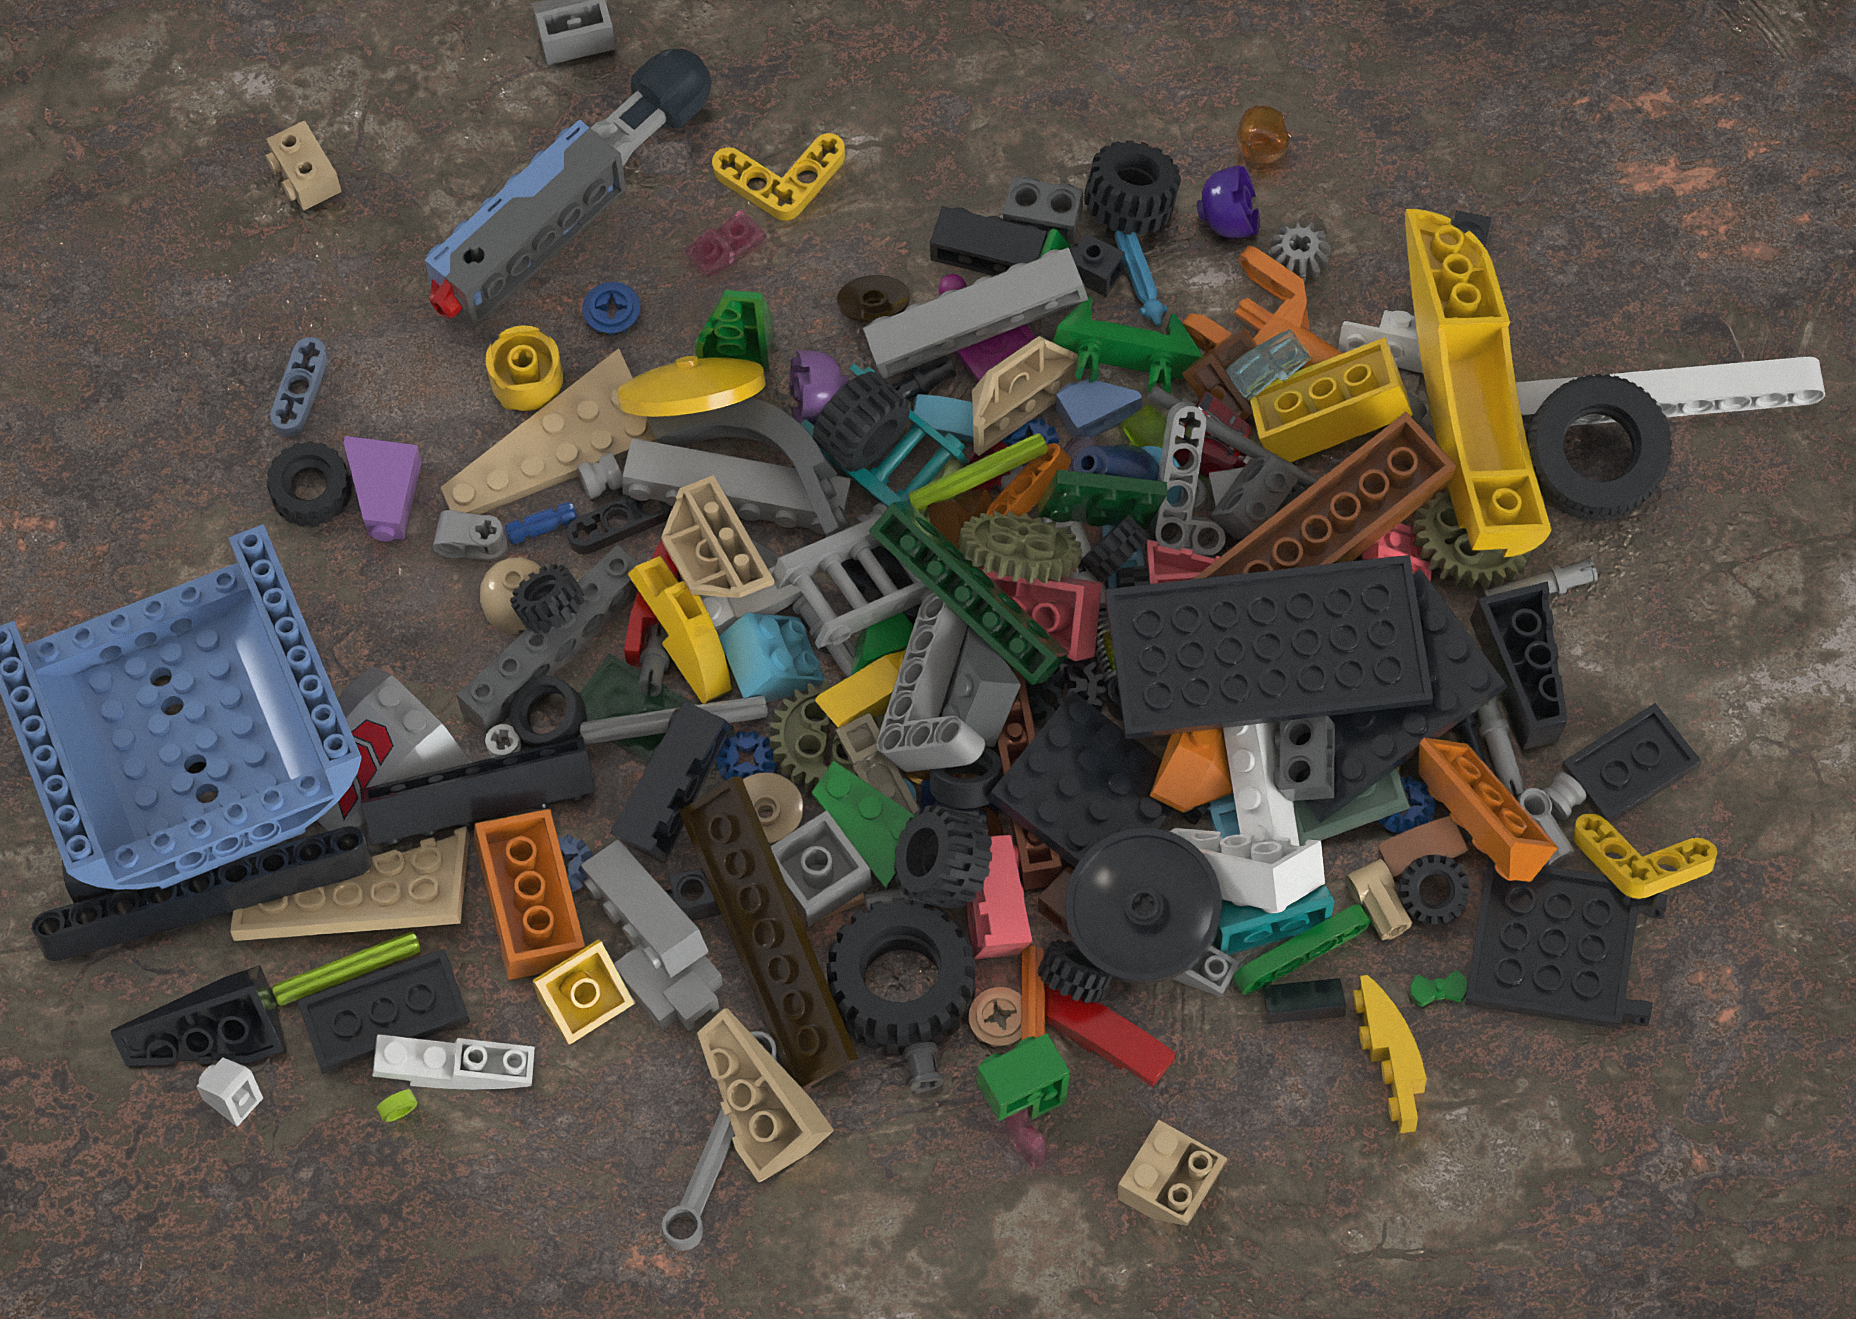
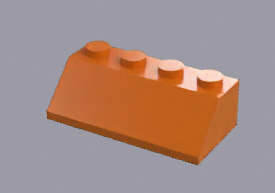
(1484, 808)
(528, 892)

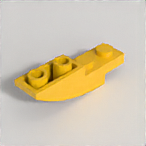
(692, 635)
(1391, 1040)

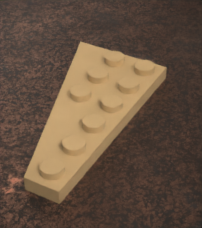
(551, 443)

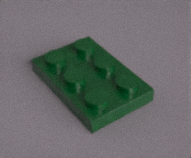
(1101, 499)

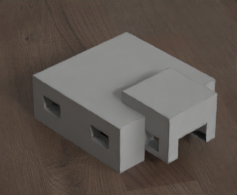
(666, 998)

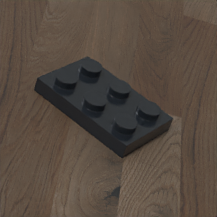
(1631, 763)

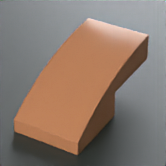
(1432, 838)

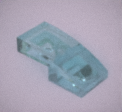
(1266, 362)

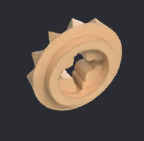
(982, 1011)

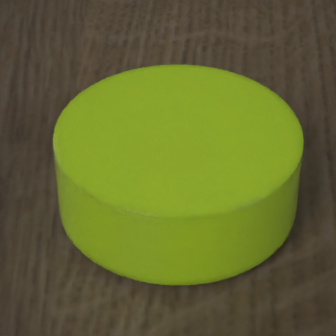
(397, 1105)

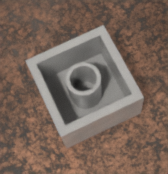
(820, 868)

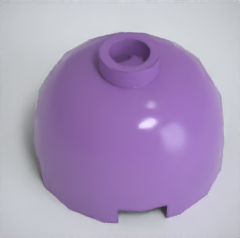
(815, 381)

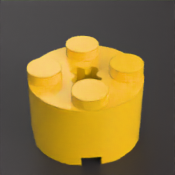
(524, 368)

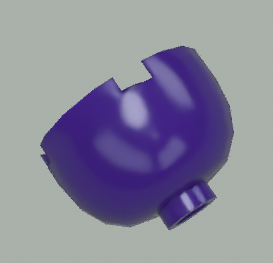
(1229, 204)

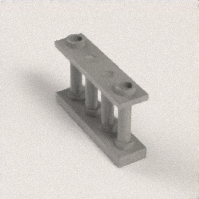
(827, 557)

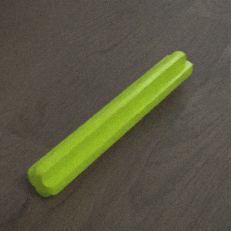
(979, 472)
(346, 968)

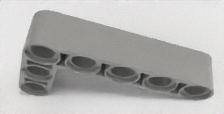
(912, 729)

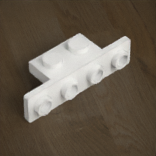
(1399, 331)

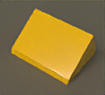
(582, 992)

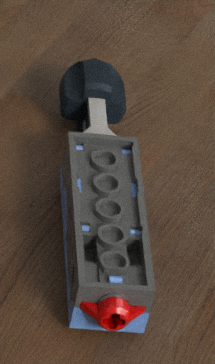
(559, 192)

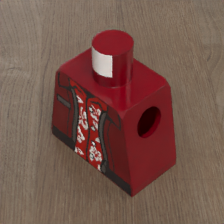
(1215, 453)

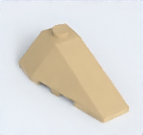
(765, 1105)

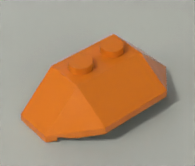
(1193, 770)

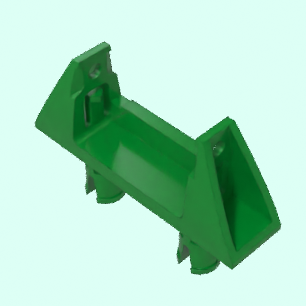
(1127, 347)

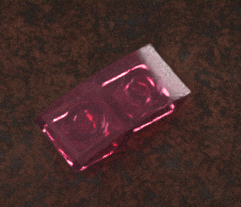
(727, 245)
(1025, 1140)

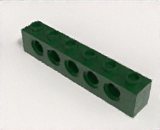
(969, 592)

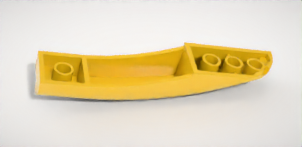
(1473, 386)

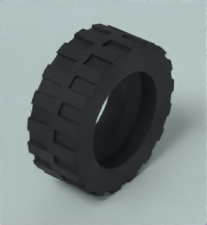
(303, 457)

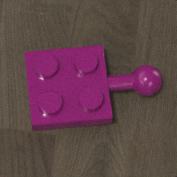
(989, 352)

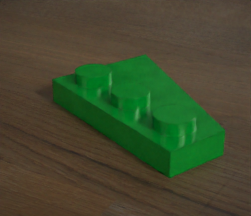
(865, 817)

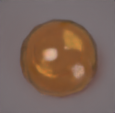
(1262, 134)

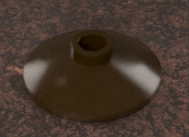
(872, 298)

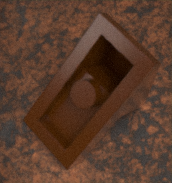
(951, 514)

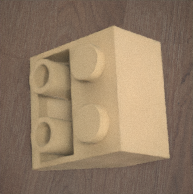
(1170, 1175)

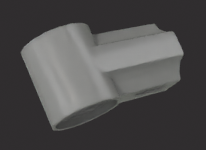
(1540, 806)

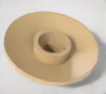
(781, 797)

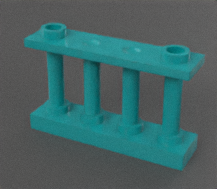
(876, 479)

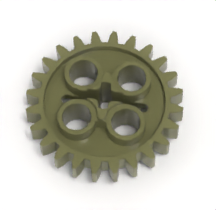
(1447, 544)
(1020, 547)
(795, 733)

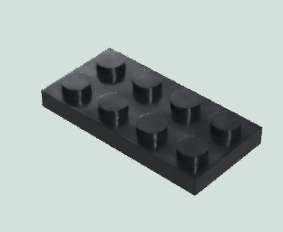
(399, 1001)

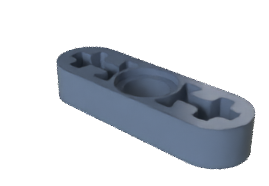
(301, 402)

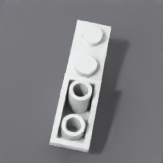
(453, 1065)

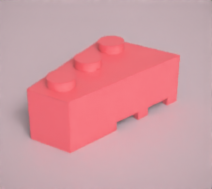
(998, 913)

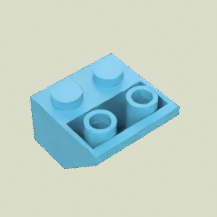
(770, 656)

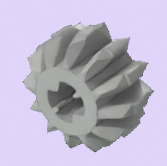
(1301, 250)

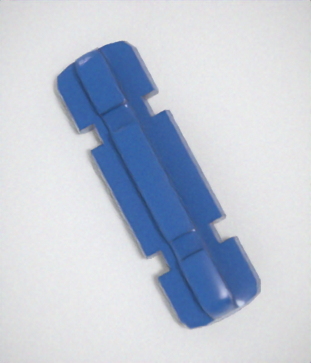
(540, 522)

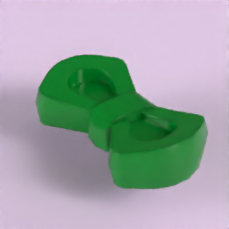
(1425, 991)

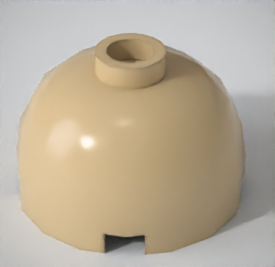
(497, 591)

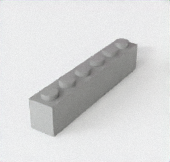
(975, 312)
(752, 487)

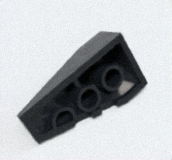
(224, 1019)

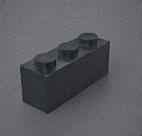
(983, 242)

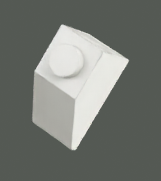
(229, 1090)

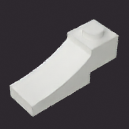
(769, 600)

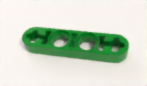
(1301, 949)

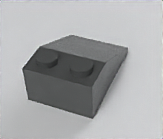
(980, 688)

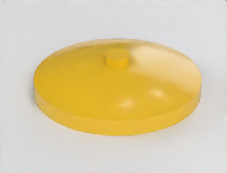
(691, 386)

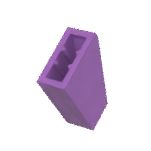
(384, 483)

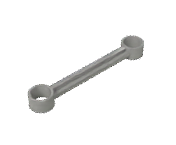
(706, 1172)

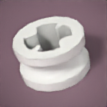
(497, 732)

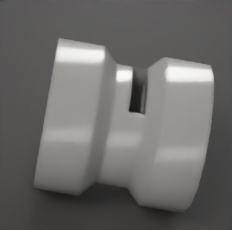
(599, 476)

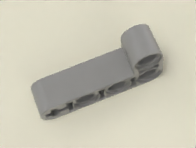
(1187, 477)

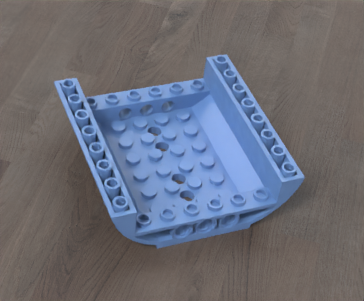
(250, 711)

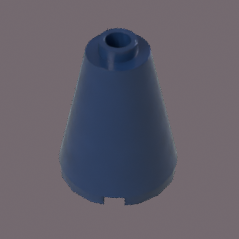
(1117, 461)

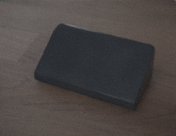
(1304, 1000)

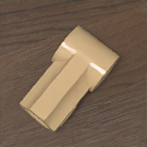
(1375, 890)

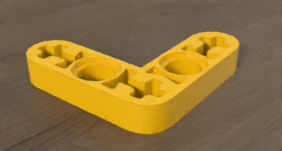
(788, 185)
(1636, 874)

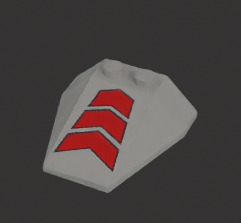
(394, 739)

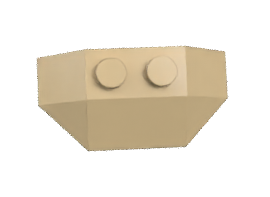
(1019, 390)
(712, 544)

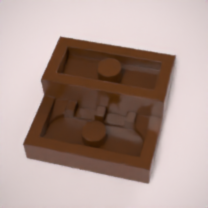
(1210, 375)

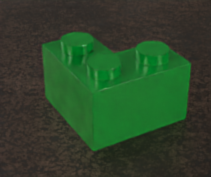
(1024, 1078)

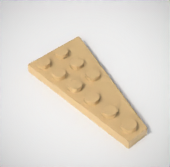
(395, 893)

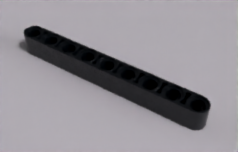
(230, 887)

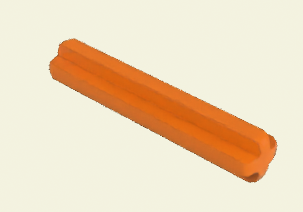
(1032, 994)

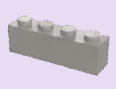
(643, 908)

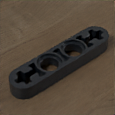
(629, 507)

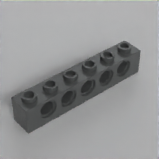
(532, 655)

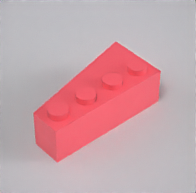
(1063, 608)

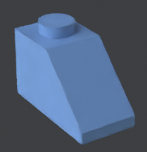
(1095, 406)

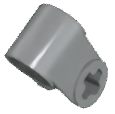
(468, 535)

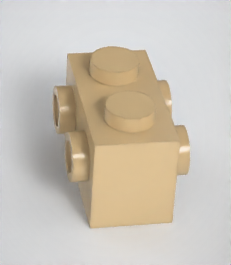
(303, 166)

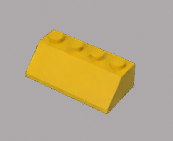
(1331, 402)

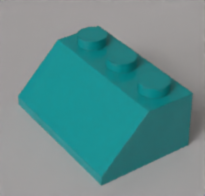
(1251, 927)

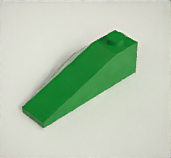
(738, 329)

